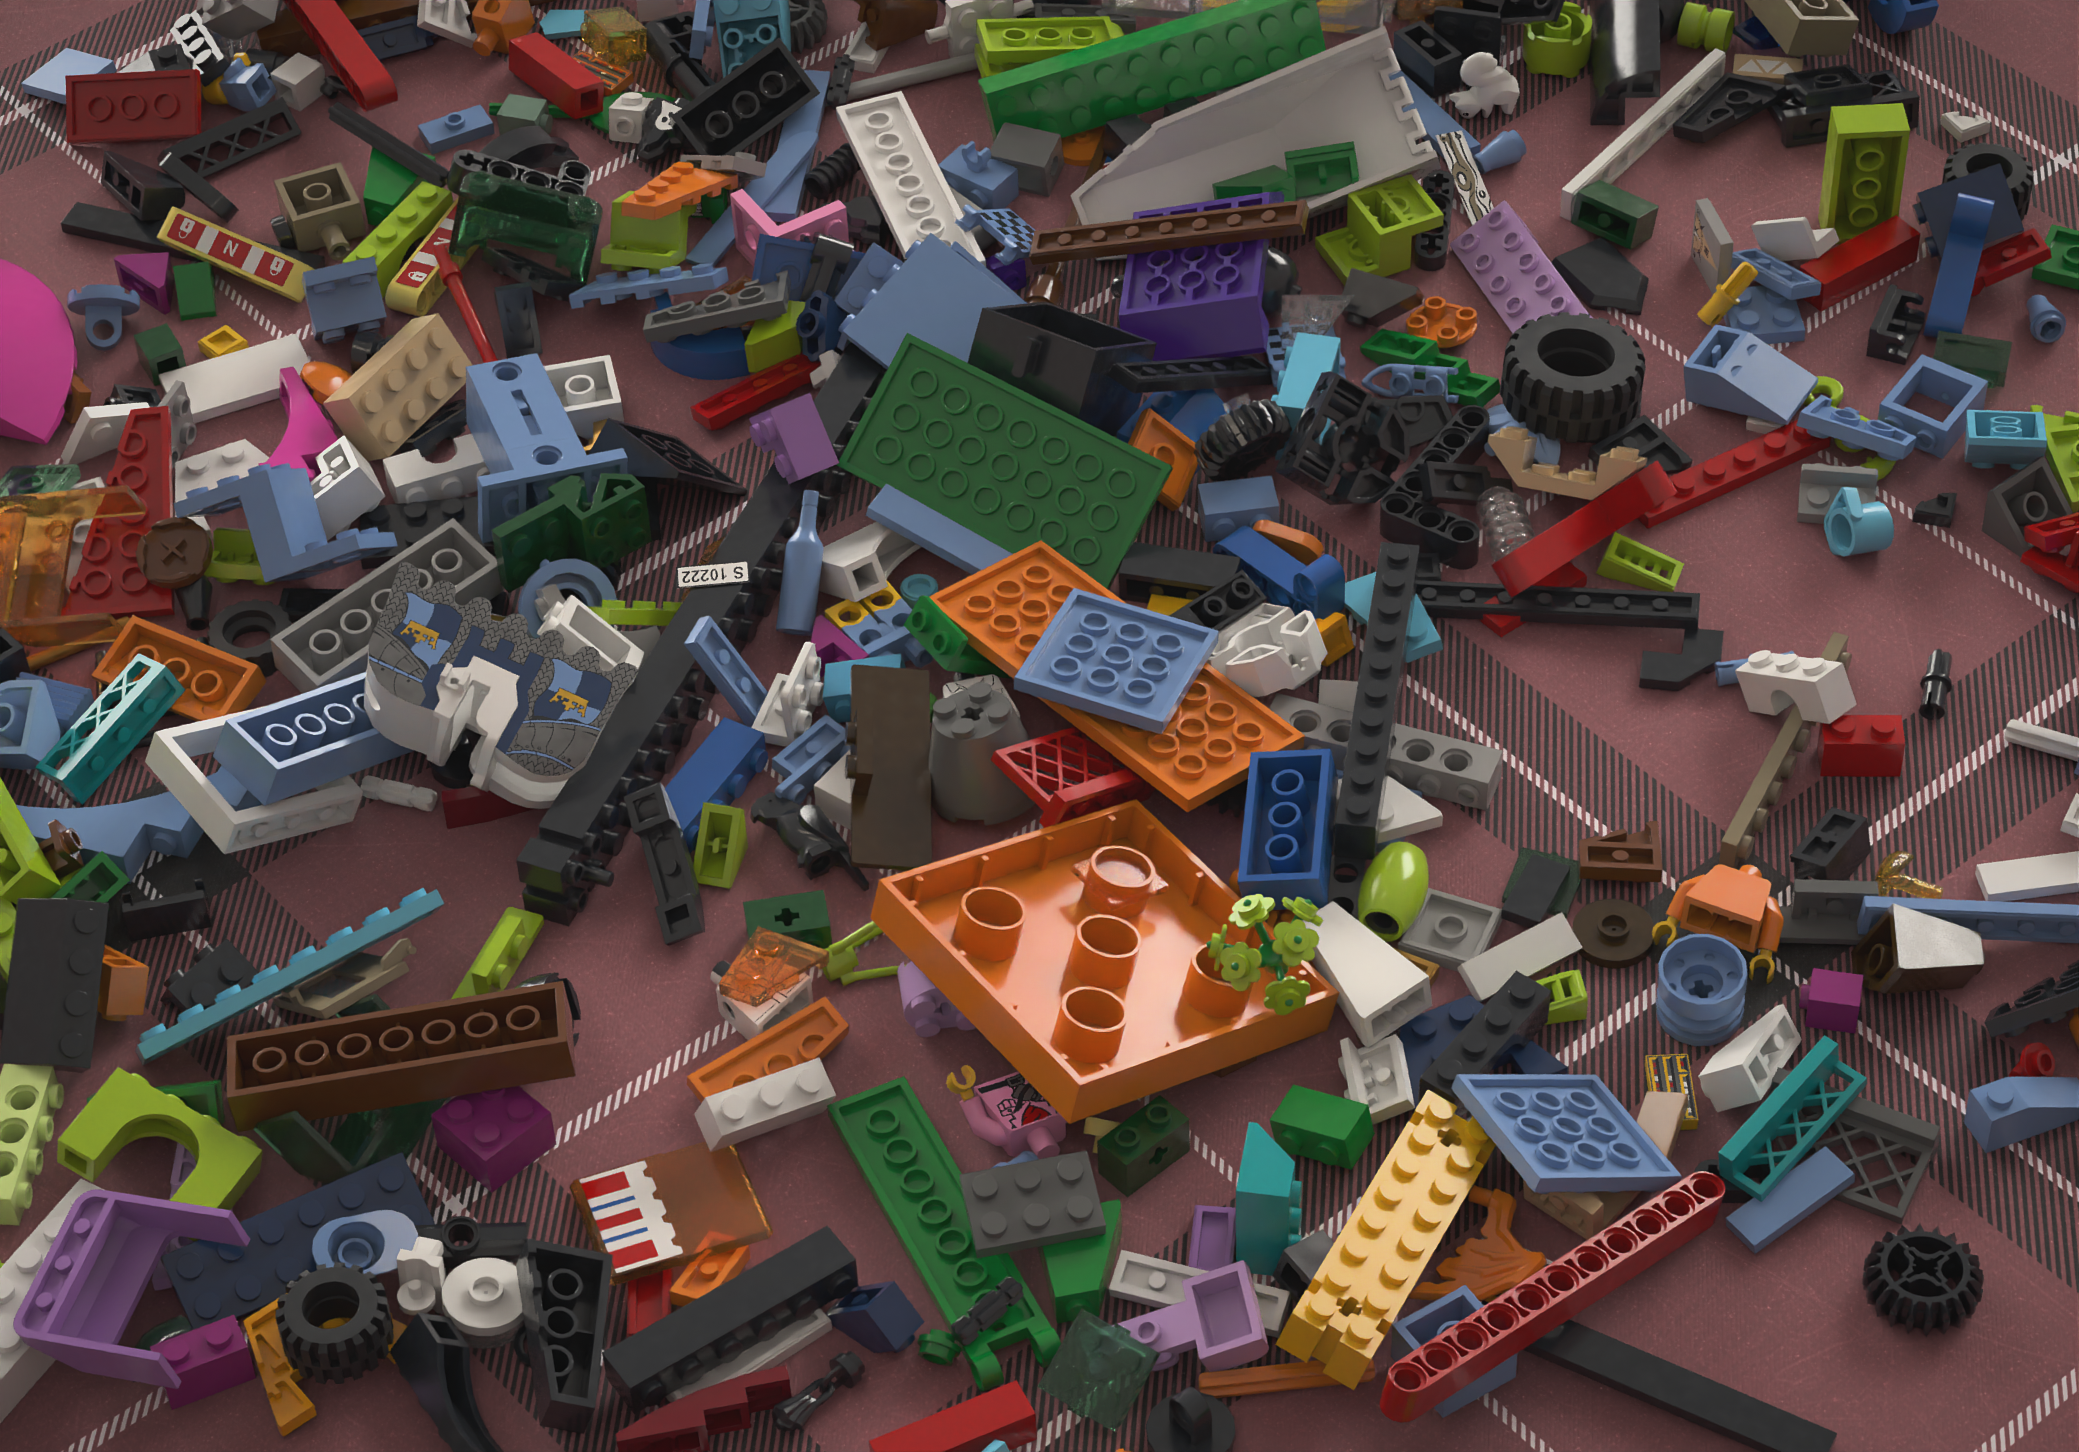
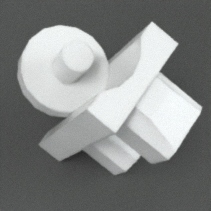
(421, 1277)

